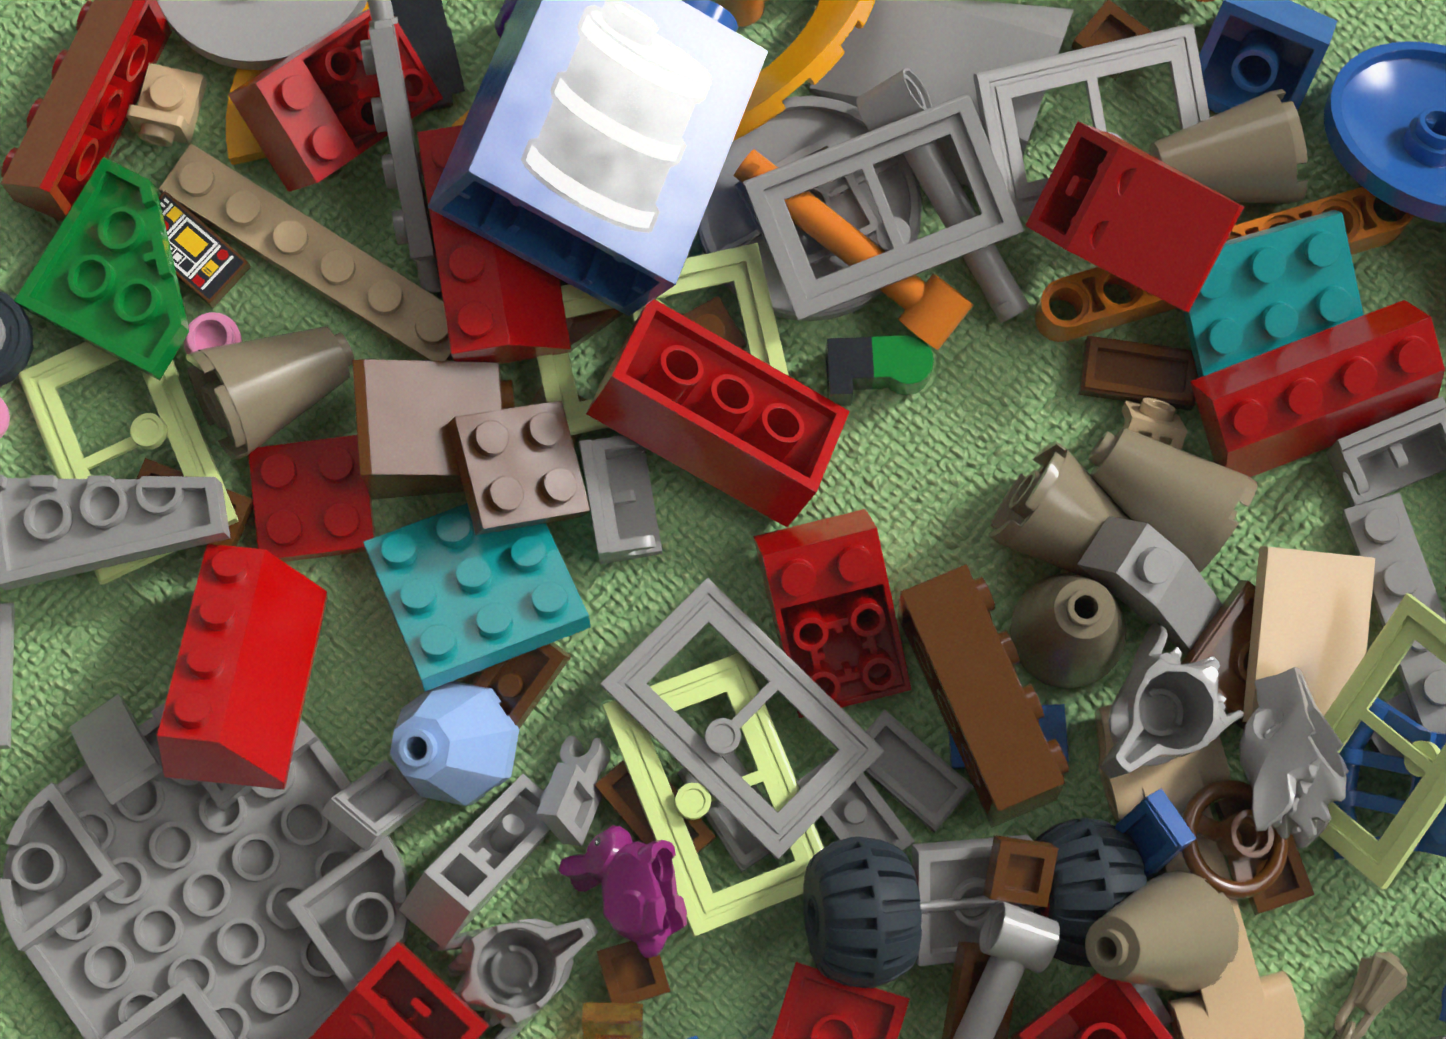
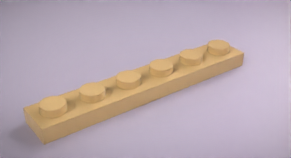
(310, 253)

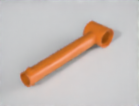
(930, 307)

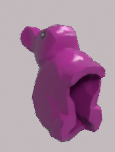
(636, 886)

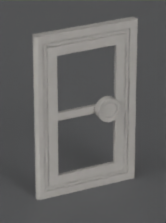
(999, 85)
(902, 259)
(702, 758)

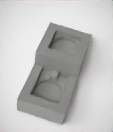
(115, 749)

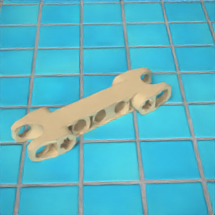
(1240, 1001)

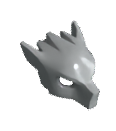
(1164, 708)
(1291, 759)
(515, 968)

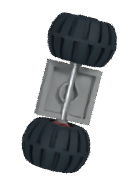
(879, 914)

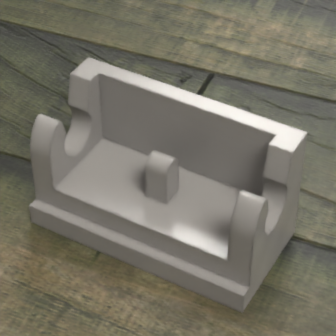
(1391, 453)
(620, 499)

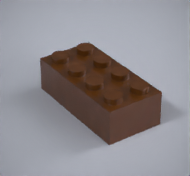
(981, 696)

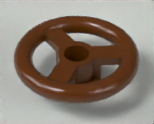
(1253, 845)

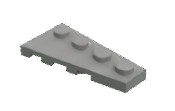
(98, 522)

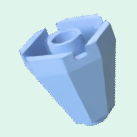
(455, 743)

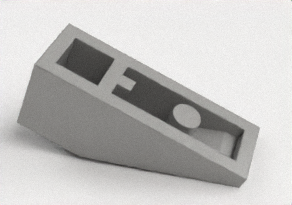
(1152, 579)
(477, 864)

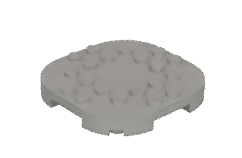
(200, 902)

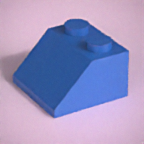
(1262, 50)

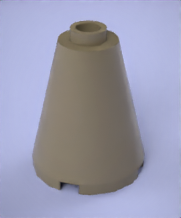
(1243, 151)
(266, 383)
(1172, 491)
(1054, 511)
(1068, 630)
(1166, 935)

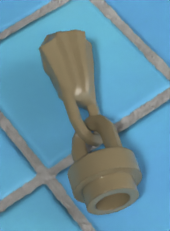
(1375, 985)

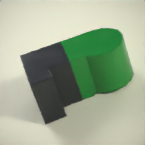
(876, 363)

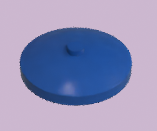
(1391, 125)

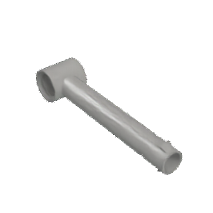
(904, 96)
(1015, 942)

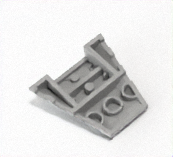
(944, 48)

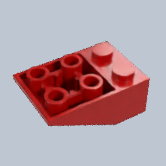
(317, 106)
(1134, 216)
(835, 606)
(402, 1002)

